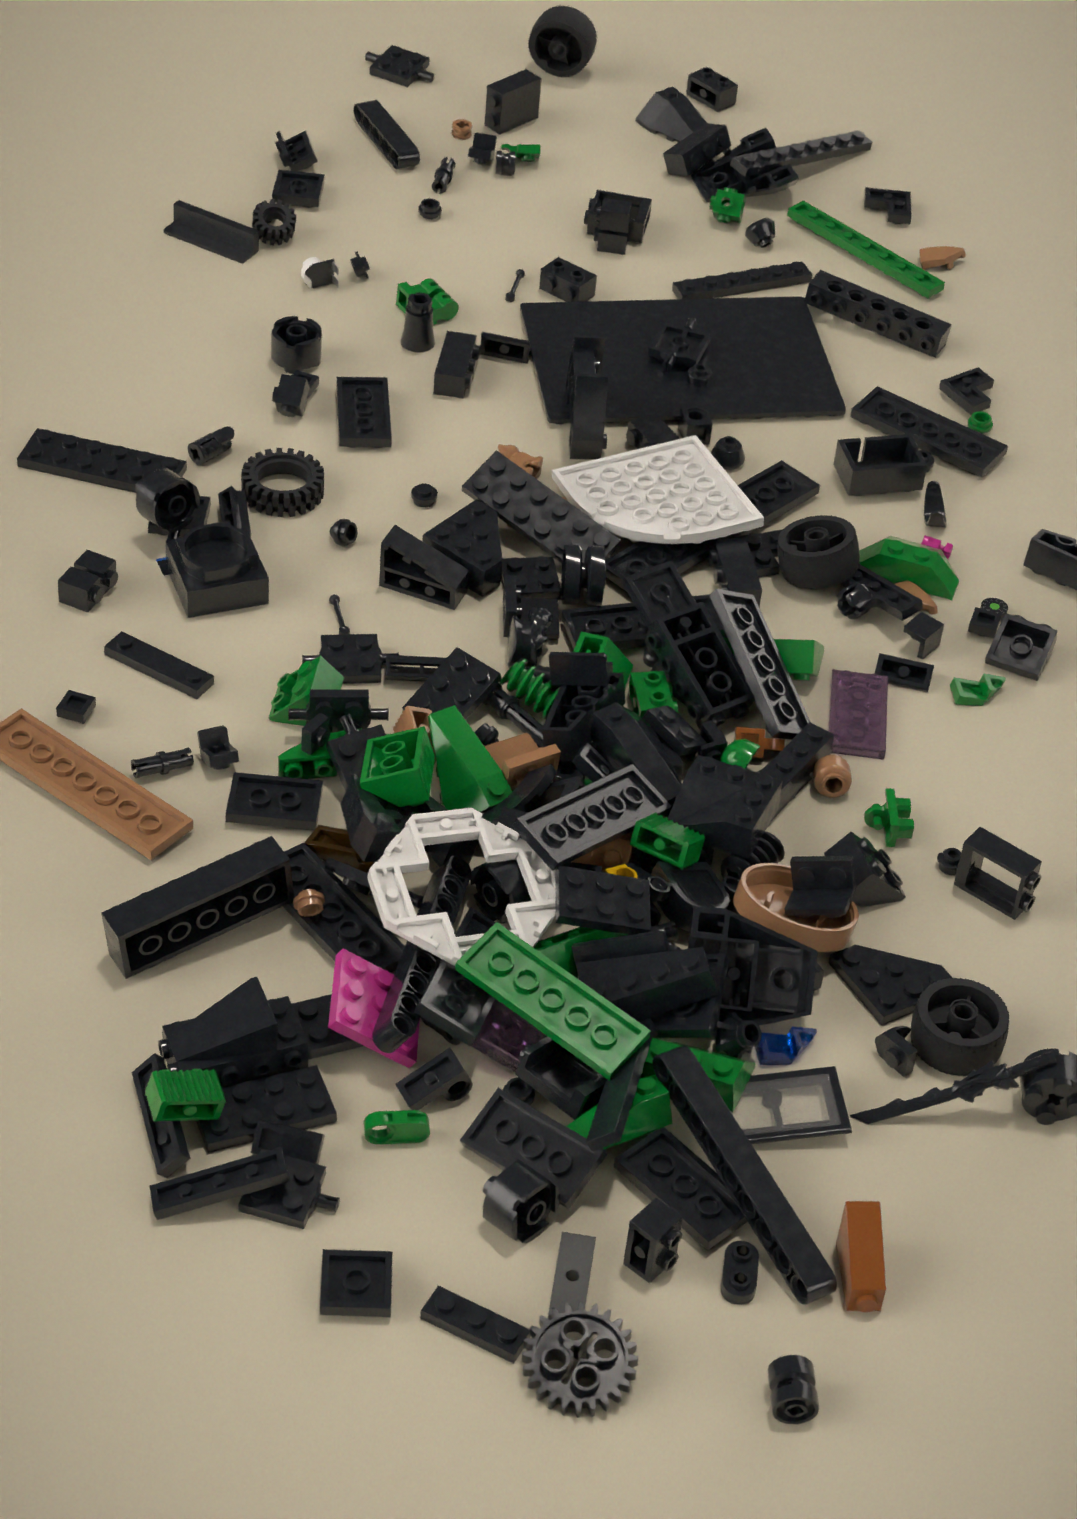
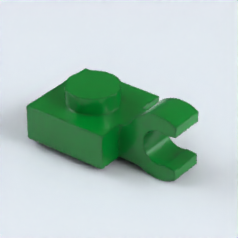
(526, 152)

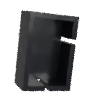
(885, 465)

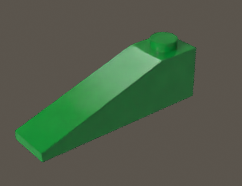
(648, 1112)

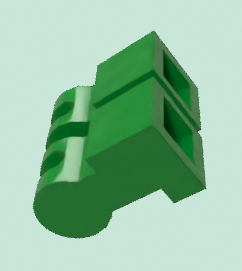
(443, 305)

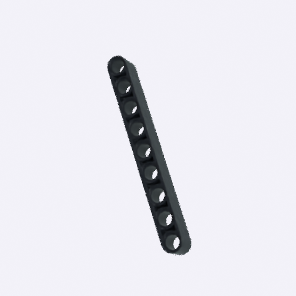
(417, 966)
(745, 1175)

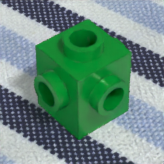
(735, 207)

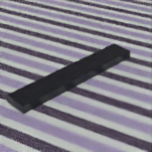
(617, 1099)

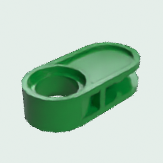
(402, 1127)

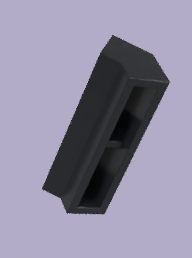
(234, 508)
(411, 673)

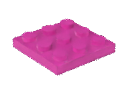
(357, 1001)

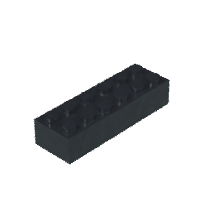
(198, 906)

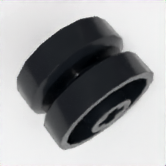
(586, 575)

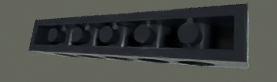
(877, 313)

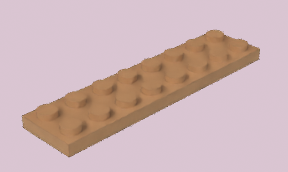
(90, 785)

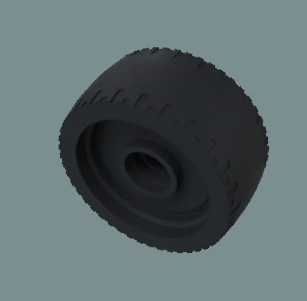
(562, 41)
(818, 552)
(959, 1026)

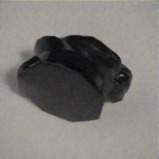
(528, 636)

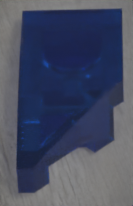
(784, 1049)

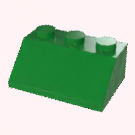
(399, 767)
(725, 1072)

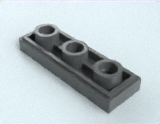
(572, 1271)

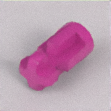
(932, 542)

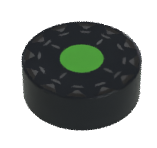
(995, 605)

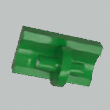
(891, 817)

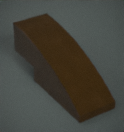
(335, 843)

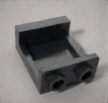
(560, 1077)

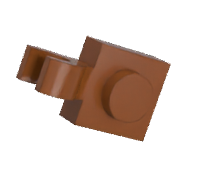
(758, 736)

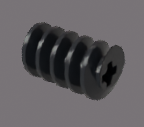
(767, 851)

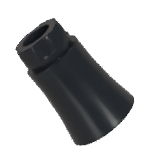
(418, 324)

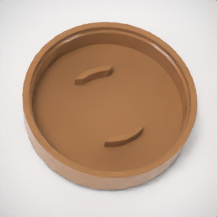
(762, 899)

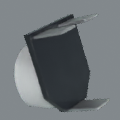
(319, 273)

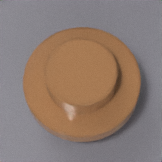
(309, 902)

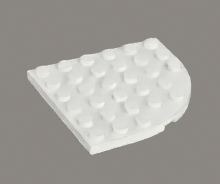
(660, 494)

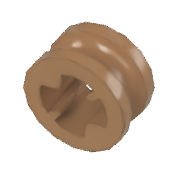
(461, 129)

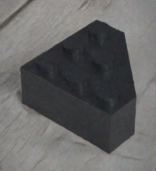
(472, 541)

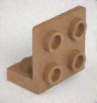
(521, 755)

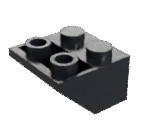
(873, 876)

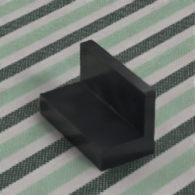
(580, 669)

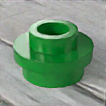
(980, 422)

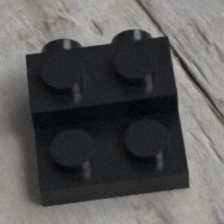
(1021, 646)

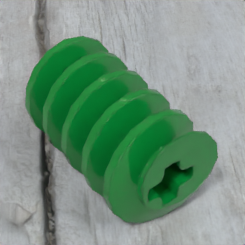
(531, 687)

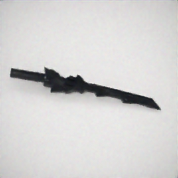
(966, 1089)

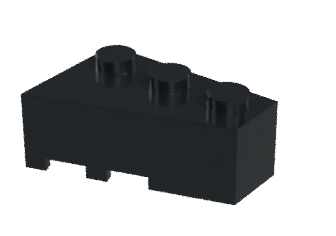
(420, 570)

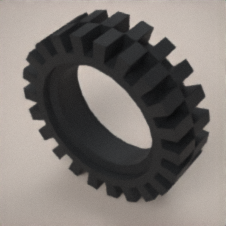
(279, 500)

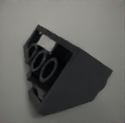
(670, 114)

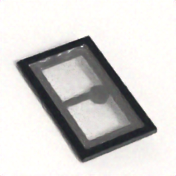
(792, 1106)

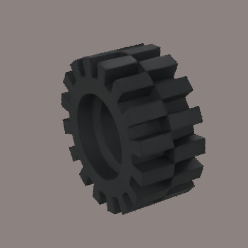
(278, 212)

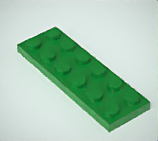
(553, 1000)

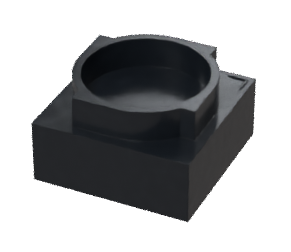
(216, 570)

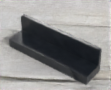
(213, 232)

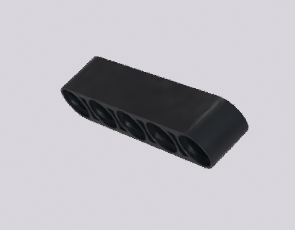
(386, 134)

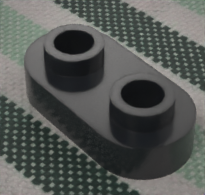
(740, 1269)

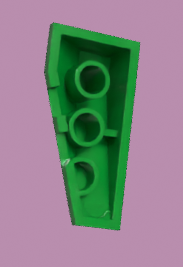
(800, 657)
(464, 765)

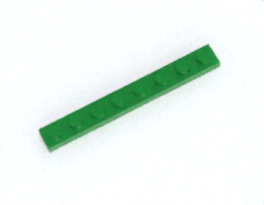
(866, 249)

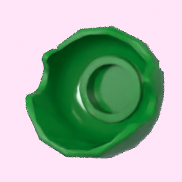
(739, 752)

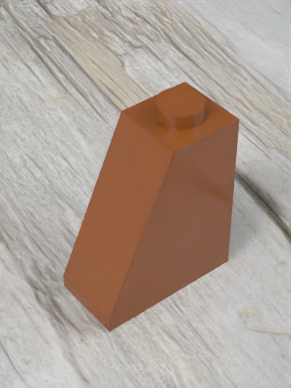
(862, 1256)

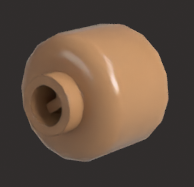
(832, 776)

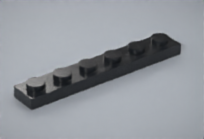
(743, 281)

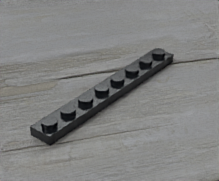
(801, 153)

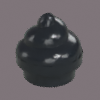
(344, 532)
(487, 734)

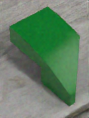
(975, 692)

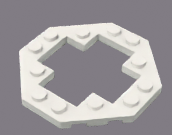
(498, 844)

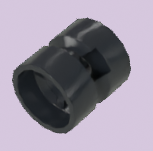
(793, 1389)

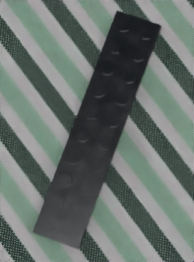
(770, 491)

